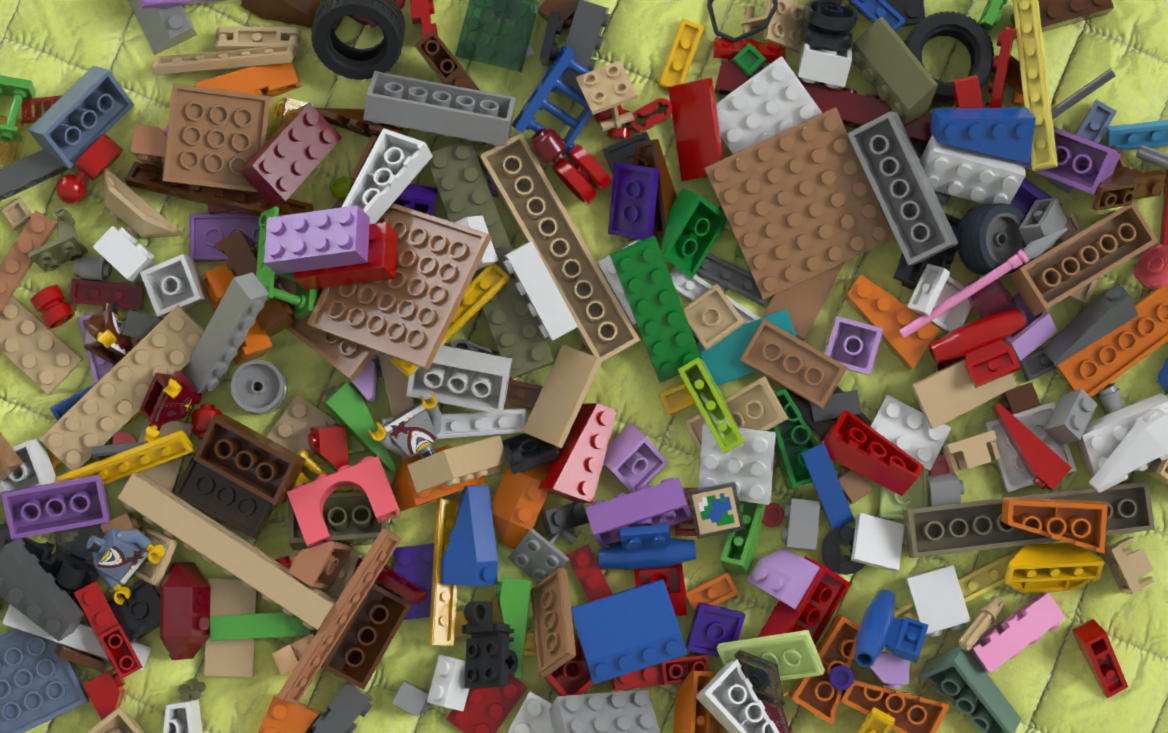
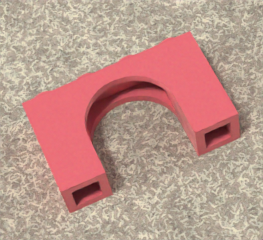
(310, 498)

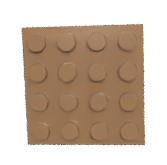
(213, 136)

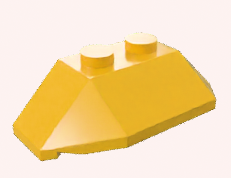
(1052, 568)

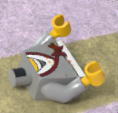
(412, 430)

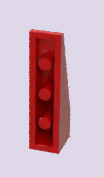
(1037, 457)

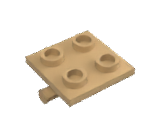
(783, 27)
(606, 90)

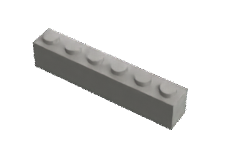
(225, 332)

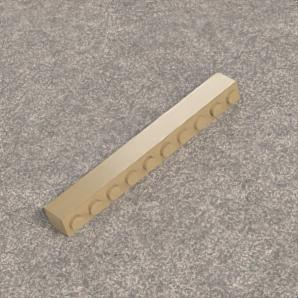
(226, 550)

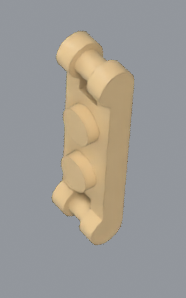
(256, 37)

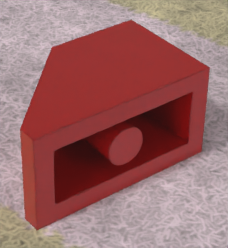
(330, 444)
(106, 692)

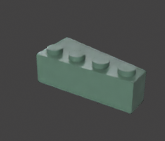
(971, 691)

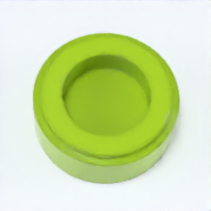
(341, 187)

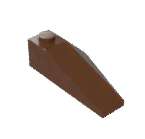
(353, 121)

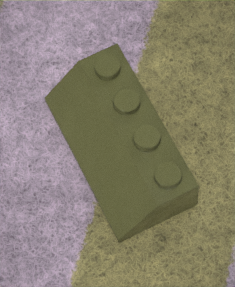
(894, 71)
(347, 519)

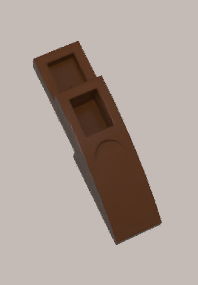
(443, 62)
(1127, 185)

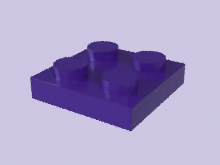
(713, 626)

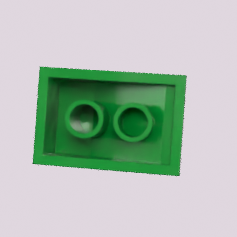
(691, 231)

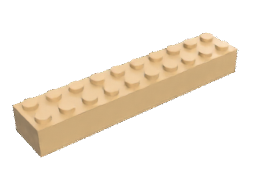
(546, 223)

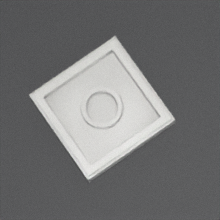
(877, 542)

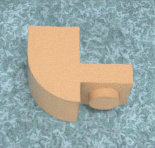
(289, 656)

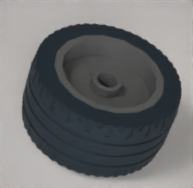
(989, 237)

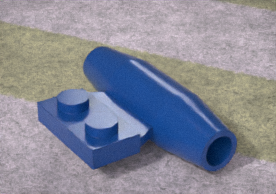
(646, 548)
(882, 630)

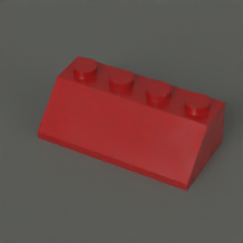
(813, 609)

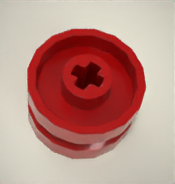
(582, 174)

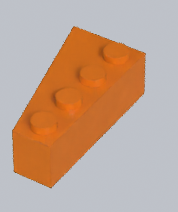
(258, 80)
(1061, 519)

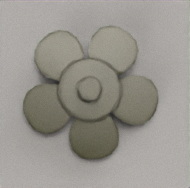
(191, 690)

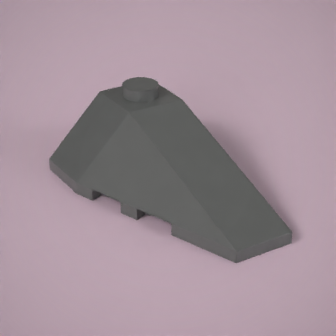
(1092, 323)

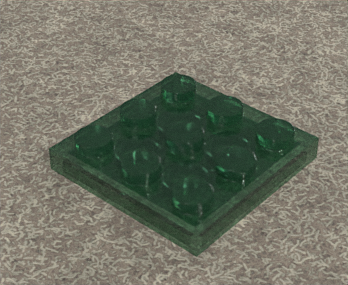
(497, 32)

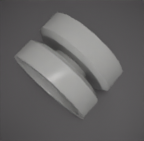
(273, 391)

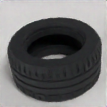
(968, 33)
(355, 62)

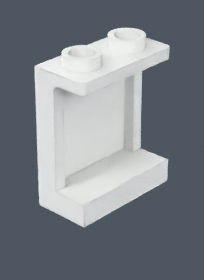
(934, 289)
(938, 599)

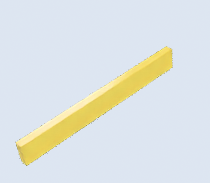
(1035, 82)
(973, 583)

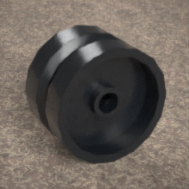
(828, 25)

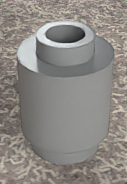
(92, 268)

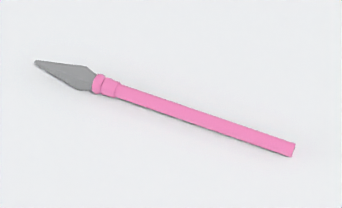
(1031, 251)

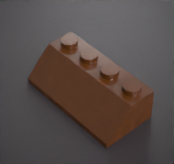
(367, 636)

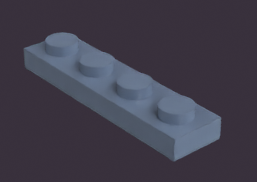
(1092, 129)

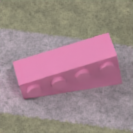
(1016, 632)

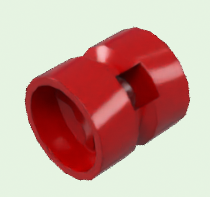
(51, 304)

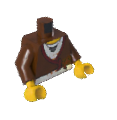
(105, 335)

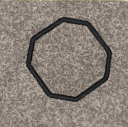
(743, 36)

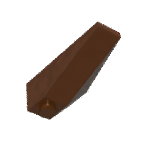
(286, 11)
(650, 154)

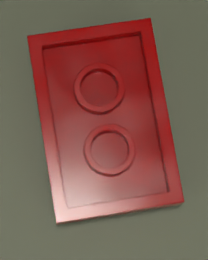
(487, 707)

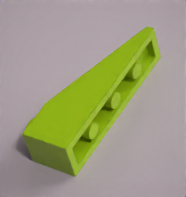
(711, 404)

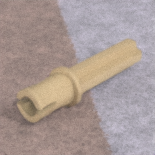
(985, 617)

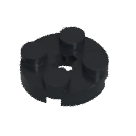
(831, 550)

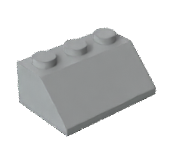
(164, 25)

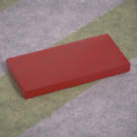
(695, 127)

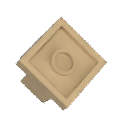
(971, 451)
(1128, 566)

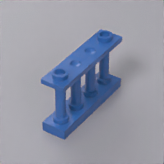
(539, 99)

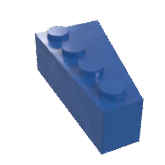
(986, 130)

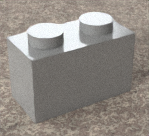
(1042, 220)
(1070, 417)
(801, 523)

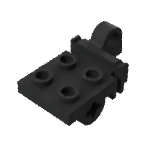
(910, 274)
(68, 571)
(488, 649)

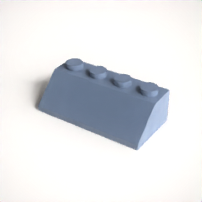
(81, 116)

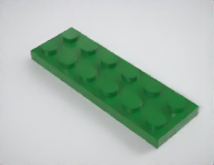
(655, 307)

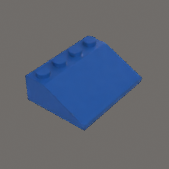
(628, 631)

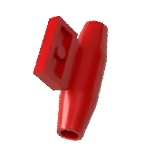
(982, 345)

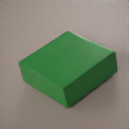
(749, 59)

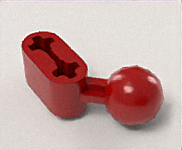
(643, 112)
(91, 163)

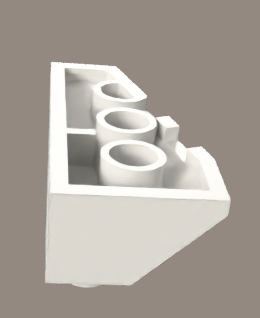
(1140, 446)

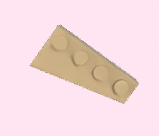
(459, 464)

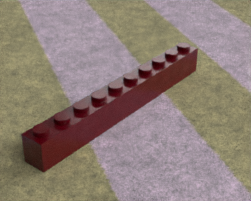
(853, 108)

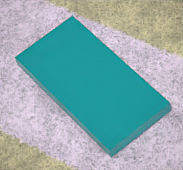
(725, 356)

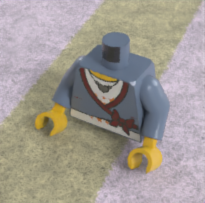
(120, 555)

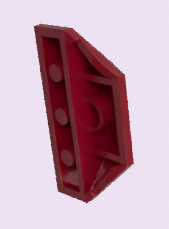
(184, 610)

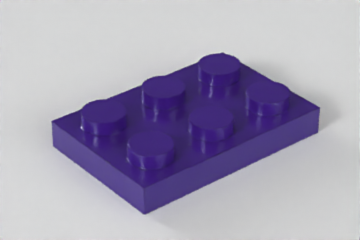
(633, 201)
(417, 566)

